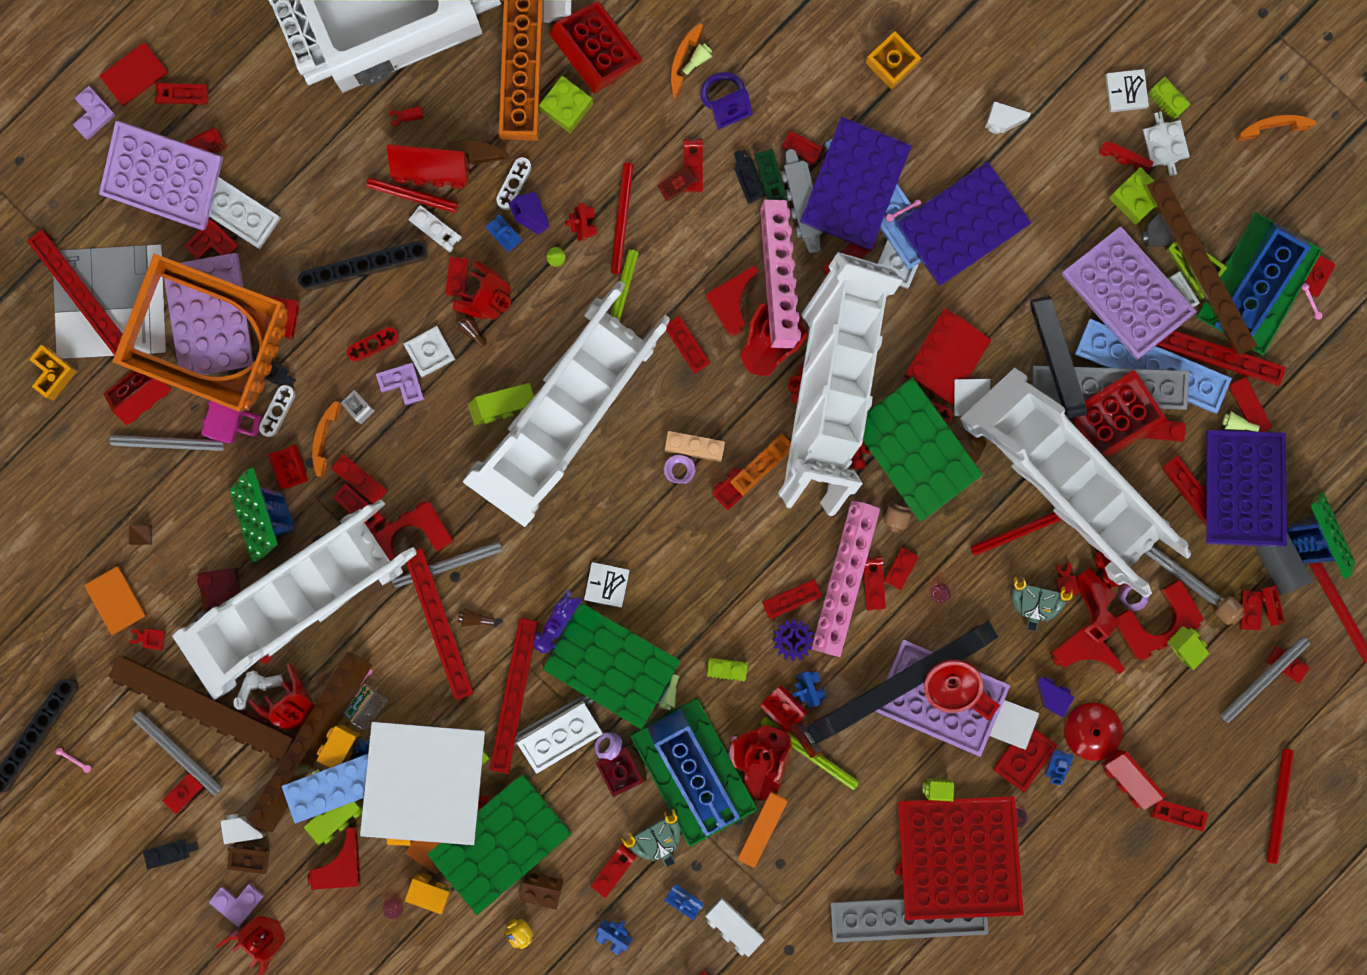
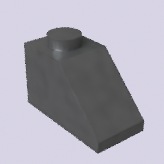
(1156, 234)

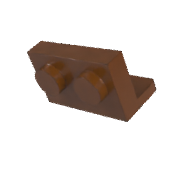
(972, 444)
(248, 858)
(541, 890)

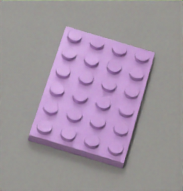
(161, 175)
(1128, 293)
(206, 330)
(962, 729)

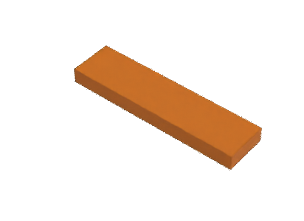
(762, 829)

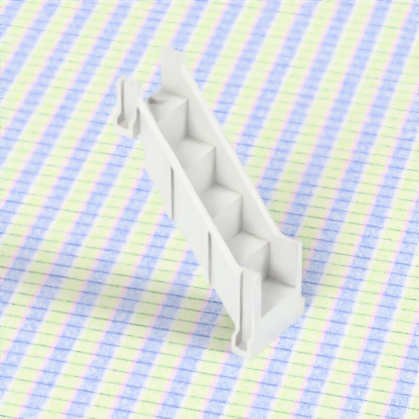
(837, 378)
(562, 412)
(1071, 475)
(287, 601)

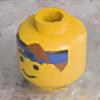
(518, 933)

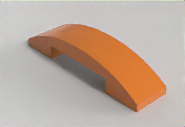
(692, 39)
(1297, 123)
(331, 414)
(761, 465)

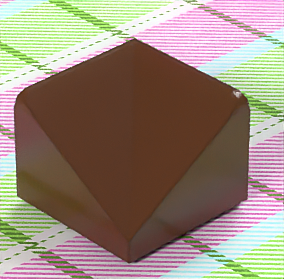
(140, 534)

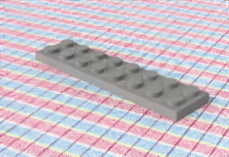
(1166, 386)
(886, 920)

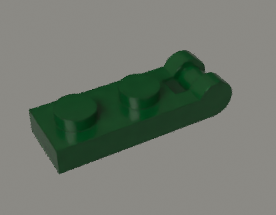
(770, 175)

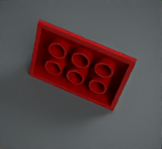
(595, 46)
(428, 166)
(947, 355)
(1120, 415)

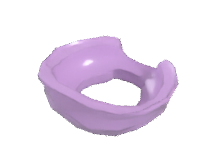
(679, 459)
(1123, 590)
(614, 748)

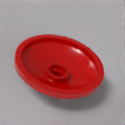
(957, 694)
(1080, 728)

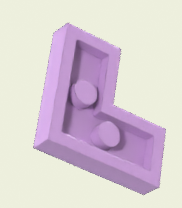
(97, 113)
(403, 378)
(236, 908)

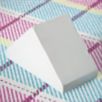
(357, 407)

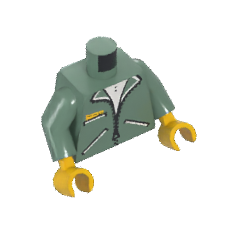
(1037, 603)
(657, 840)

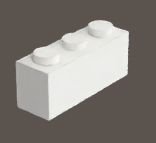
(734, 927)

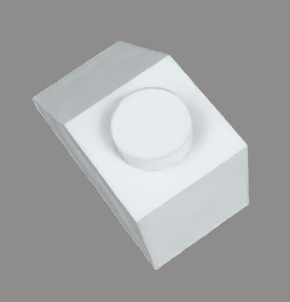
(1005, 118)
(239, 829)

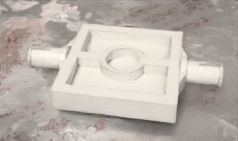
(1165, 143)

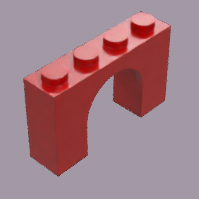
(423, 517)
(1183, 614)

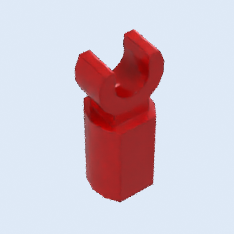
(407, 115)

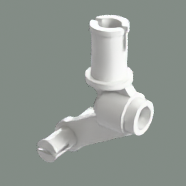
(254, 681)

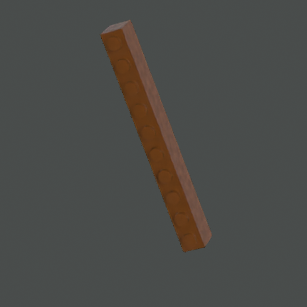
(1200, 266)
(202, 707)
(312, 735)

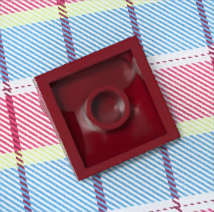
(218, 587)
(623, 771)

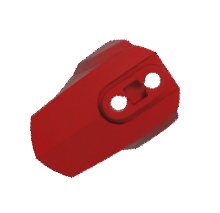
(757, 354)
(751, 755)

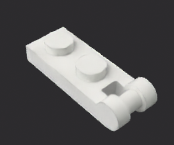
(434, 228)

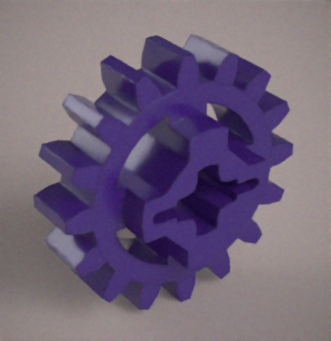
(802, 640)

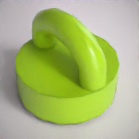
(556, 257)

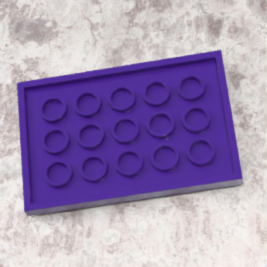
(855, 183)
(963, 223)
(1246, 488)

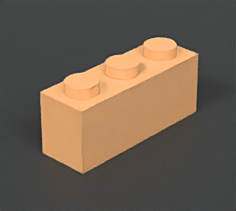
(694, 446)

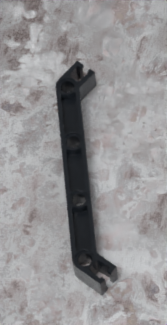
(900, 683)

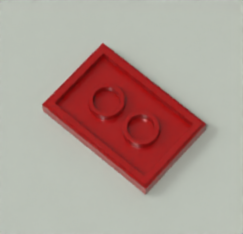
(133, 74)
(1023, 765)

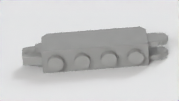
(798, 192)

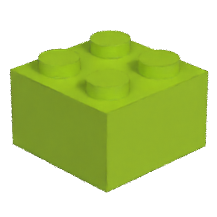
(566, 104)
(1133, 198)

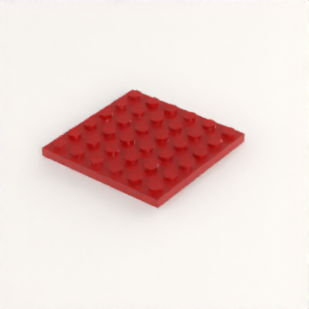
(960, 858)

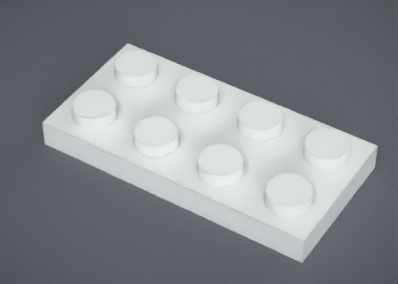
(242, 214)
(559, 737)

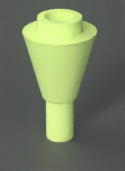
(699, 56)
(1235, 422)
(668, 697)

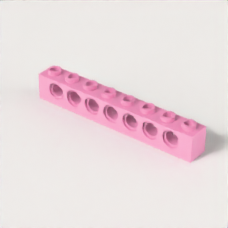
(780, 336)
(845, 578)

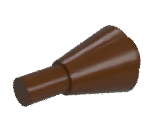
(468, 328)
(470, 618)

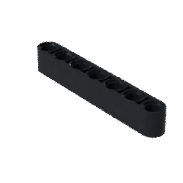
(353, 264)
(1058, 357)
(40, 729)

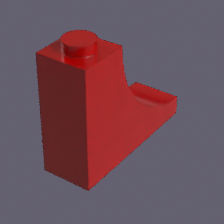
(726, 301)
(1083, 647)
(343, 870)

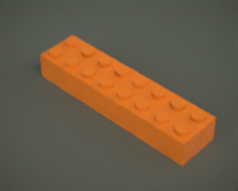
(521, 70)

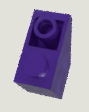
(529, 213)
(1052, 697)

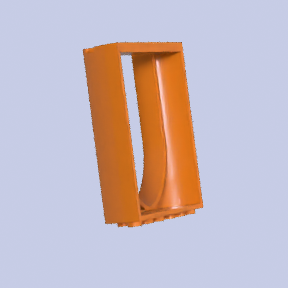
(233, 391)

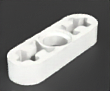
(515, 168)
(276, 426)

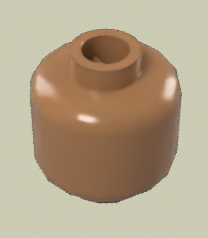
(897, 517)
(1229, 610)

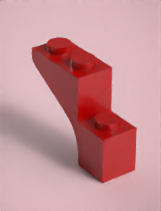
(1097, 598)

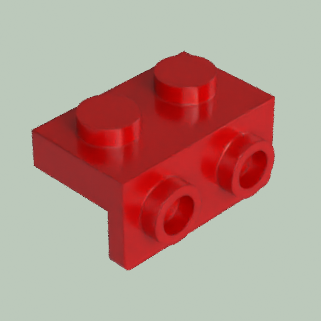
(288, 467)
(726, 492)
(783, 708)

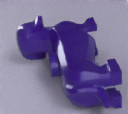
(556, 623)

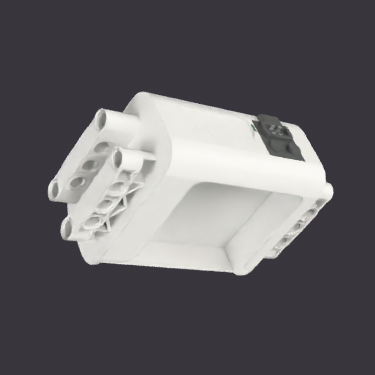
(372, 38)

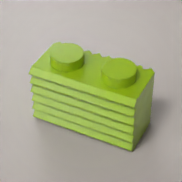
(1169, 98)
(1189, 647)
(727, 669)
(938, 789)

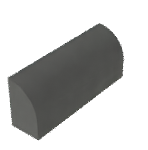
(1284, 567)

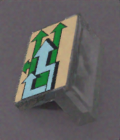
(364, 707)

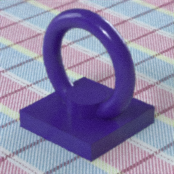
(730, 107)

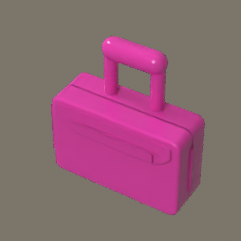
(224, 423)

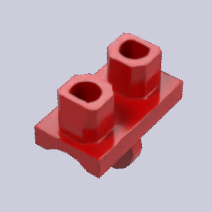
(578, 222)

